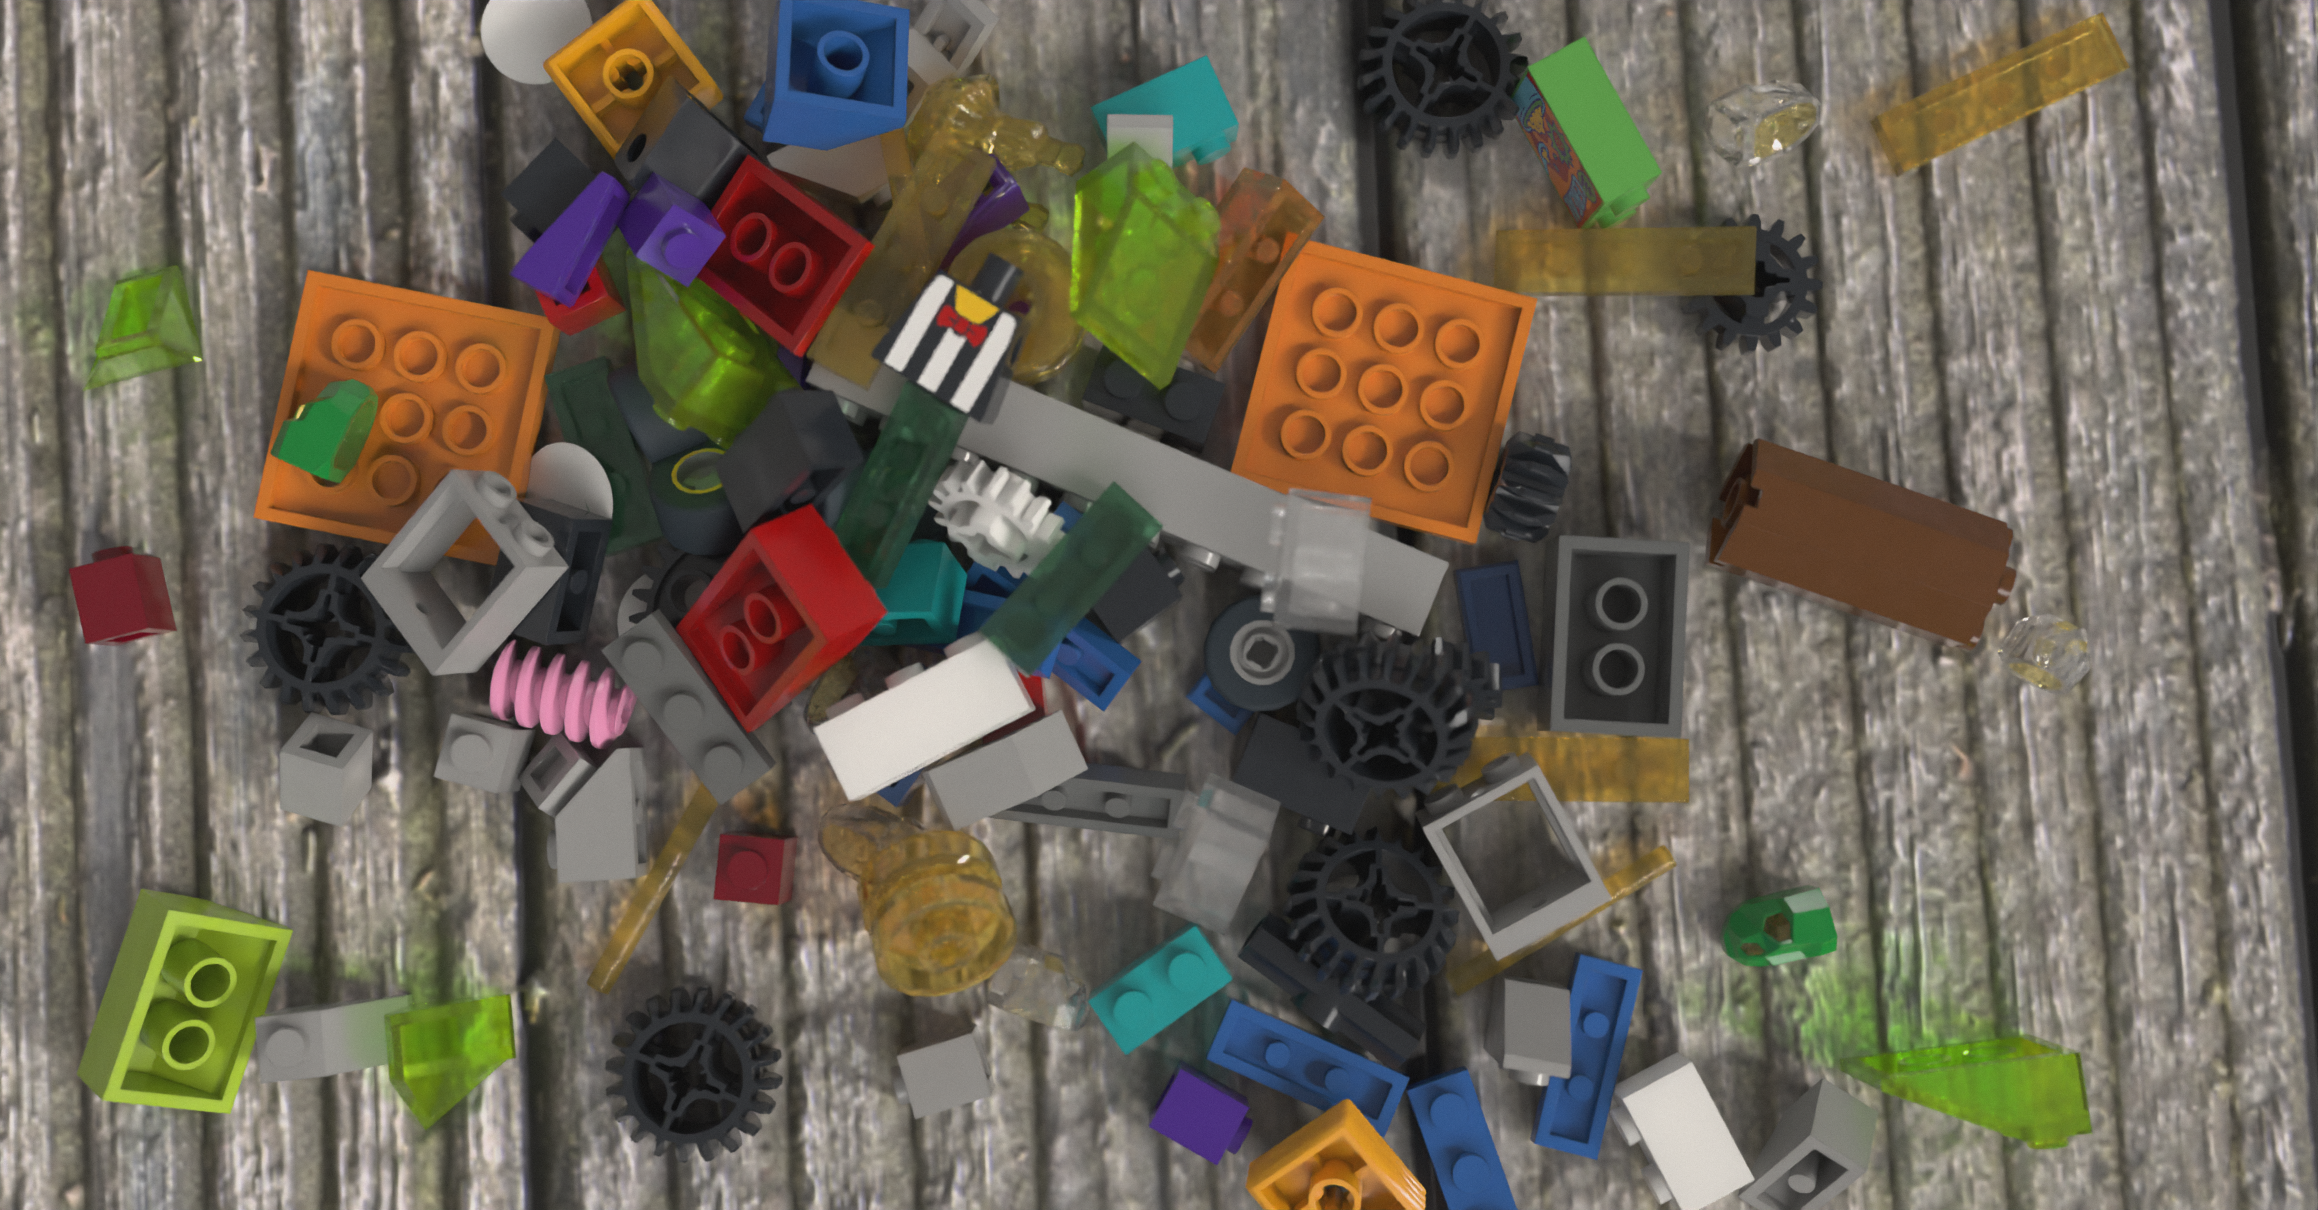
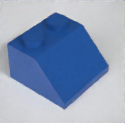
(835, 72)

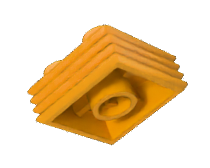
(625, 40)
(1340, 1151)

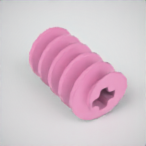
(558, 698)

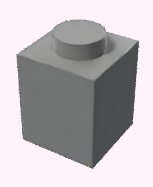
(484, 753)
(326, 769)
(943, 1072)

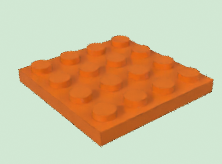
(1385, 388)
(453, 392)

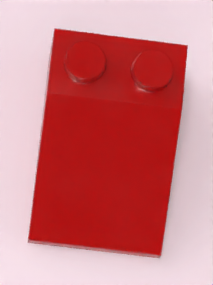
(781, 255)
(779, 615)

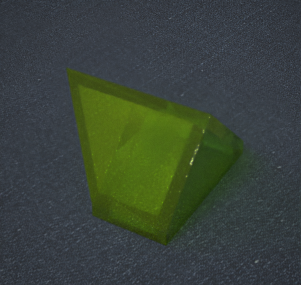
(145, 329)
(446, 1050)

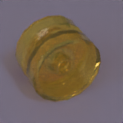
(1045, 287)
(936, 913)

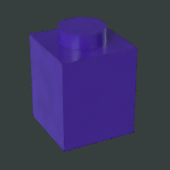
(670, 229)
(1201, 1114)

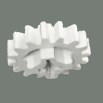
(995, 517)

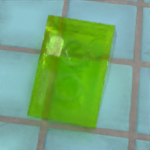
(1141, 260)
(700, 355)
(2001, 1083)

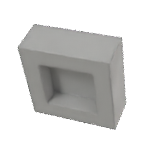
(557, 774)

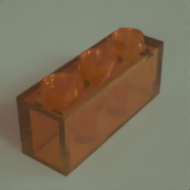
(1259, 239)

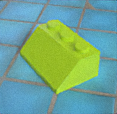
(183, 1004)

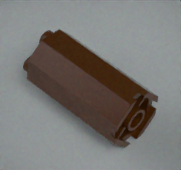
(1861, 545)

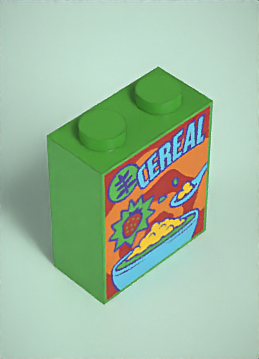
(1584, 137)

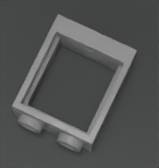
(418, 604)
(1541, 908)

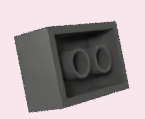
(1613, 636)

